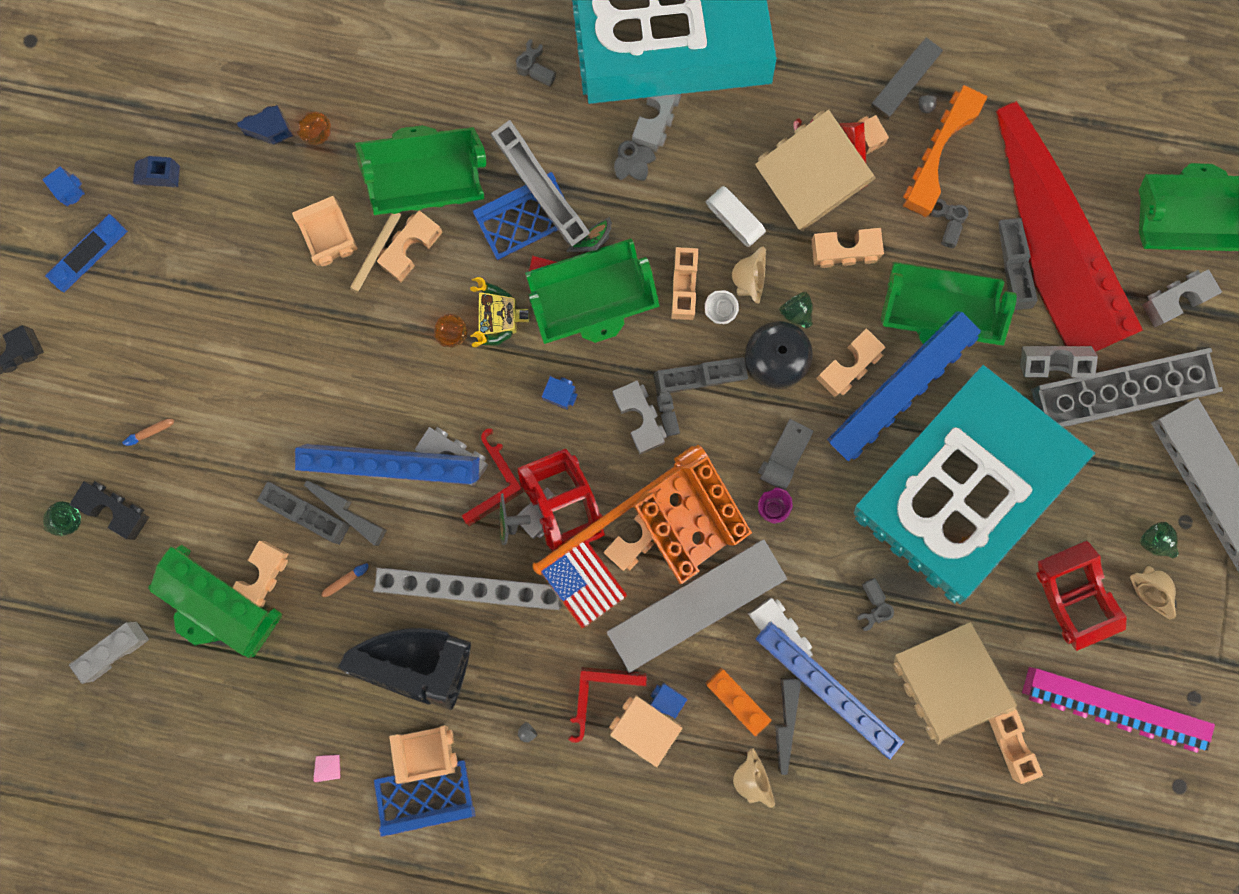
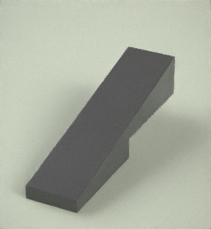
(906, 78)
(1016, 263)
(700, 375)
(340, 505)
(303, 513)
(784, 733)

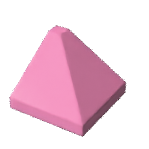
(327, 768)

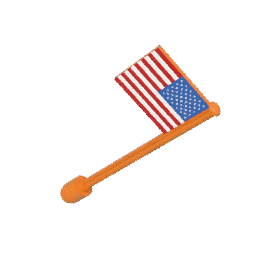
(580, 574)

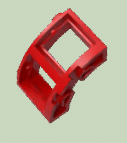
(549, 466)
(1069, 560)

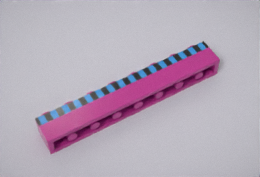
(1117, 708)

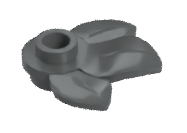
(635, 163)

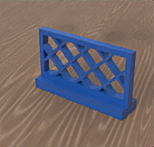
(506, 203)
(424, 819)

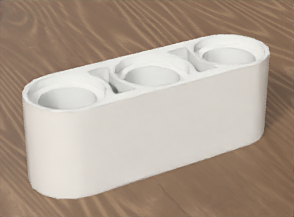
(735, 216)

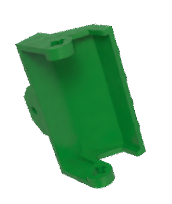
(421, 169)
(1190, 210)
(591, 293)
(927, 297)
(209, 607)

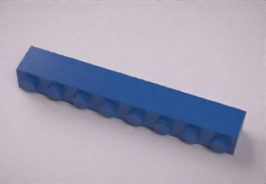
(904, 385)
(387, 463)

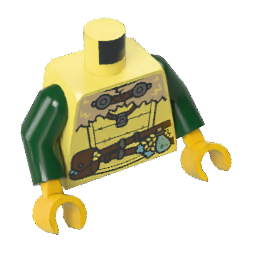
(496, 314)

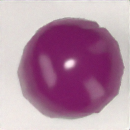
(775, 505)

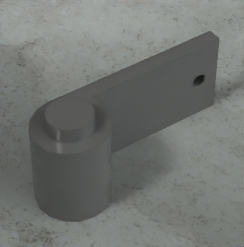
(785, 456)

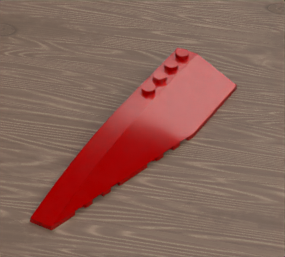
(1063, 248)

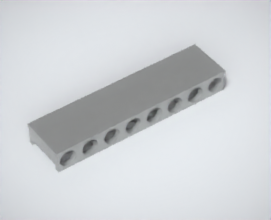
(1128, 389)
(1209, 468)
(466, 588)
(696, 605)

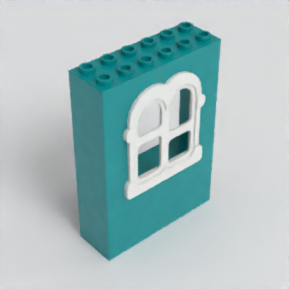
(725, 49)
(1007, 441)

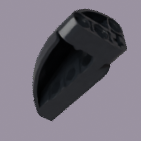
(412, 663)

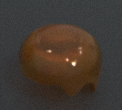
(314, 128)
(450, 330)

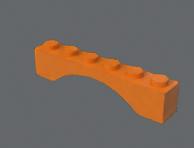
(926, 188)

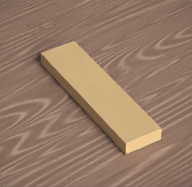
(374, 253)

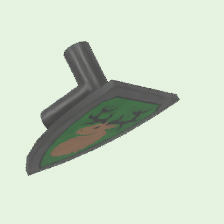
(596, 239)
(509, 524)

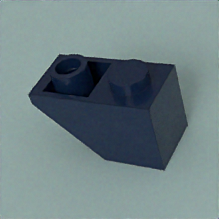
(267, 125)
(156, 172)

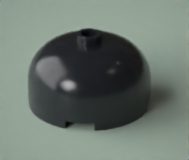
(771, 367)

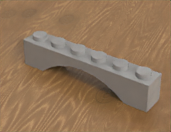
(539, 183)

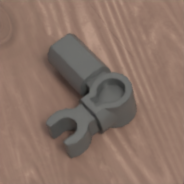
(526, 66)
(957, 215)
(668, 417)
(882, 611)

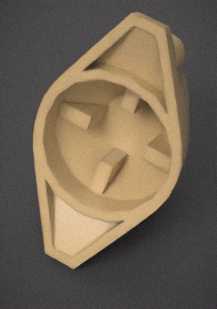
(750, 275)
(1156, 591)
(753, 782)

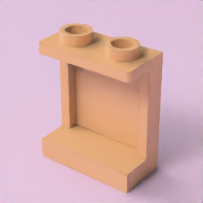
(325, 231)
(645, 730)
(423, 754)

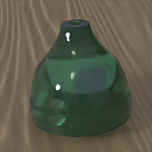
(798, 310)
(61, 519)
(1161, 540)

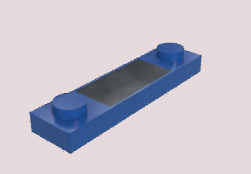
(86, 253)

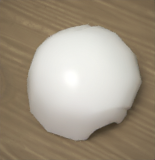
(721, 307)

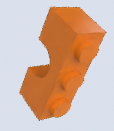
(738, 702)

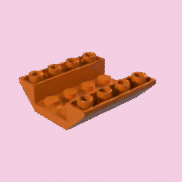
(701, 508)

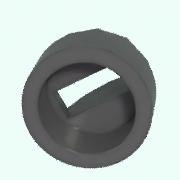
(927, 103)
(526, 732)

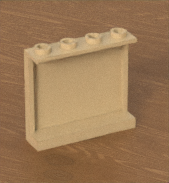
(814, 170)
(953, 682)

